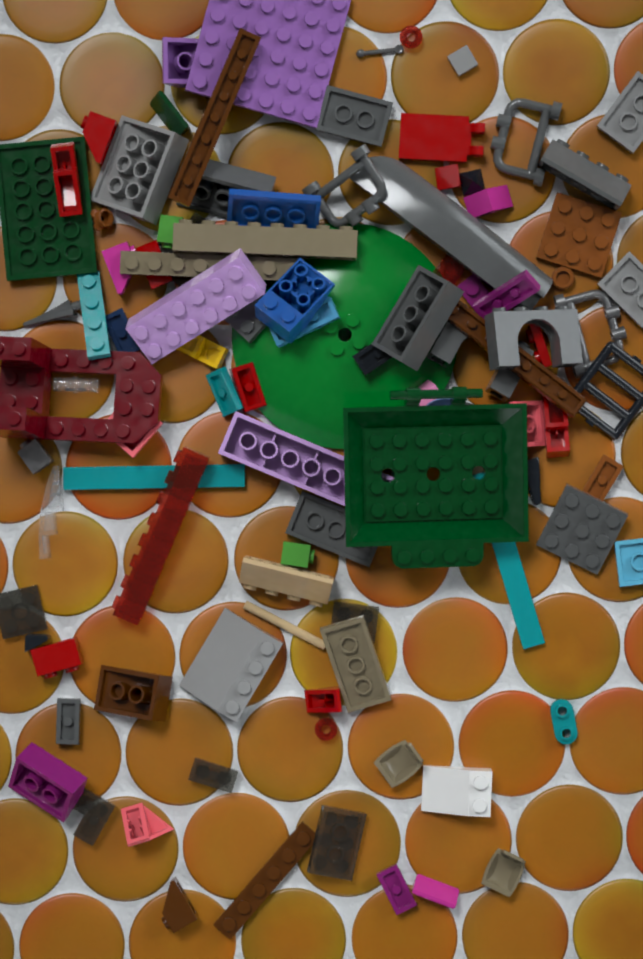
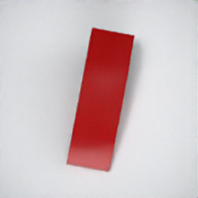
(66, 179)
(555, 430)

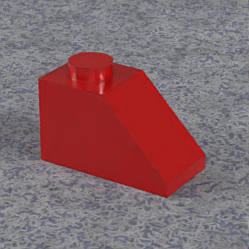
(98, 133)

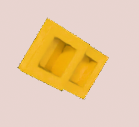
(205, 351)

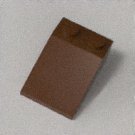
(133, 693)

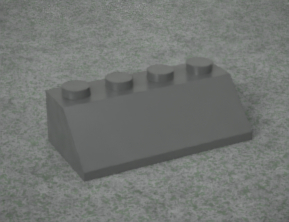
(585, 175)
(214, 186)
(418, 317)

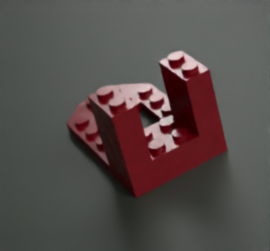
(27, 393)

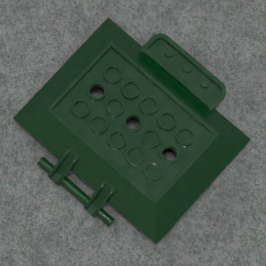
(446, 517)

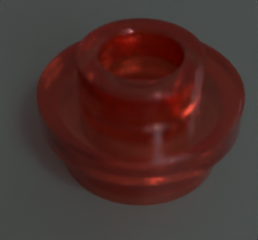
(411, 30)
(326, 736)

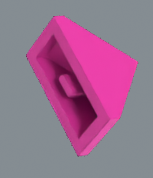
(488, 201)

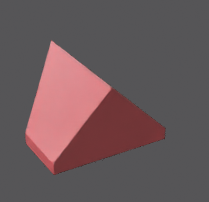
(142, 824)

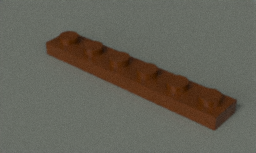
(265, 880)

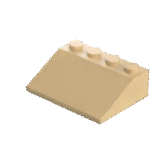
(285, 579)

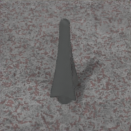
(65, 309)

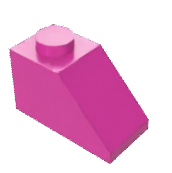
(112, 259)

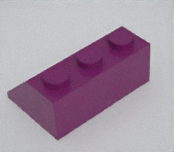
(47, 781)

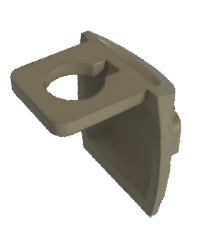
(399, 763)
(503, 872)

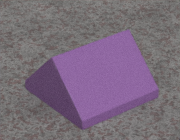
(177, 60)

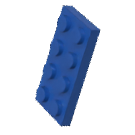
(273, 207)

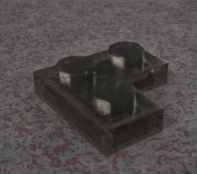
(95, 812)

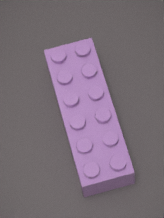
(196, 306)

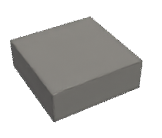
(462, 60)

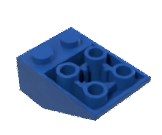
(293, 300)

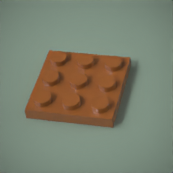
(578, 235)

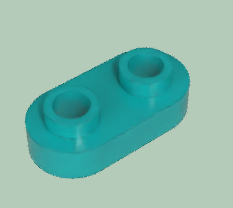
(564, 721)

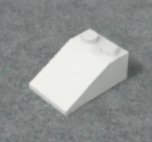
(457, 790)

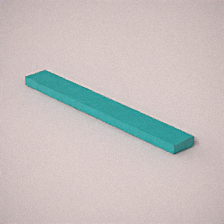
(146, 477)
(517, 591)

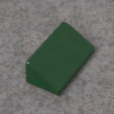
(169, 114)

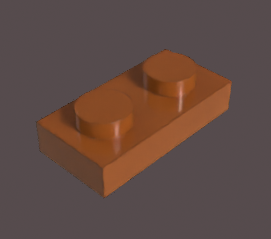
(603, 477)

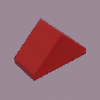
(323, 700)

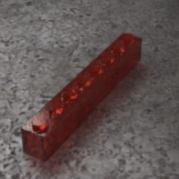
(161, 535)

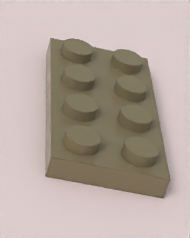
(355, 663)

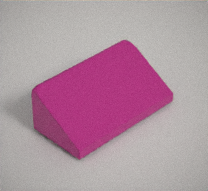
(435, 891)

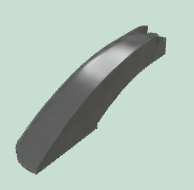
(450, 227)

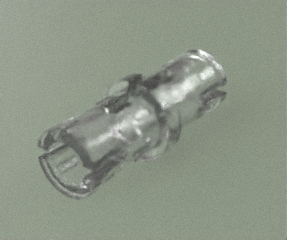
(76, 384)

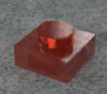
(449, 269)

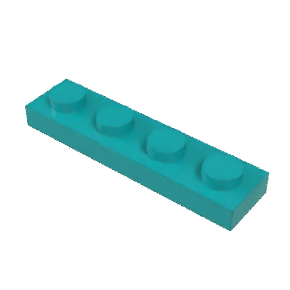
(94, 316)

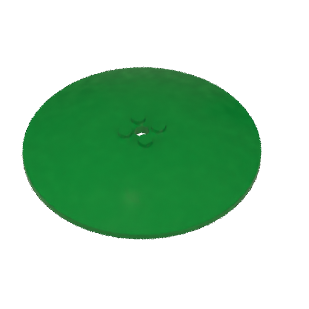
(315, 374)

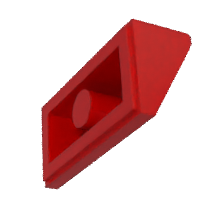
(248, 387)

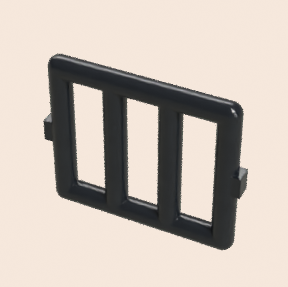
(584, 383)

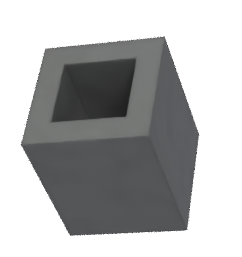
(34, 455)

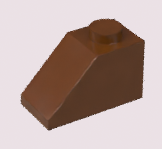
(177, 909)

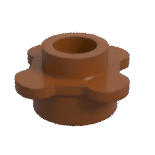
(107, 218)

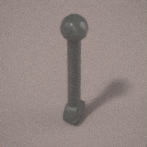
(398, 50)

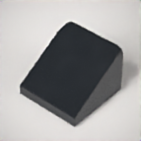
(33, 640)

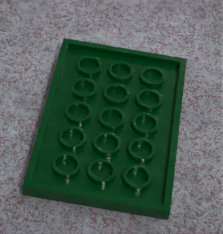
(33, 233)

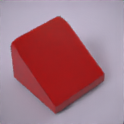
(447, 177)

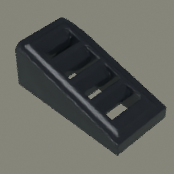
(534, 480)

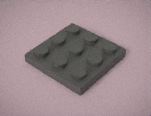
(582, 529)

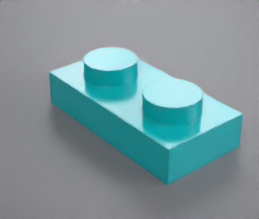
(224, 391)

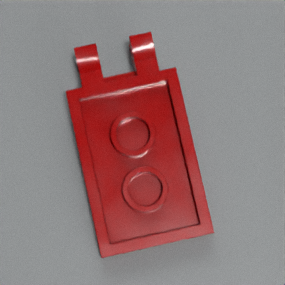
(438, 138)

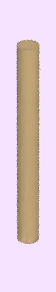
(285, 625)

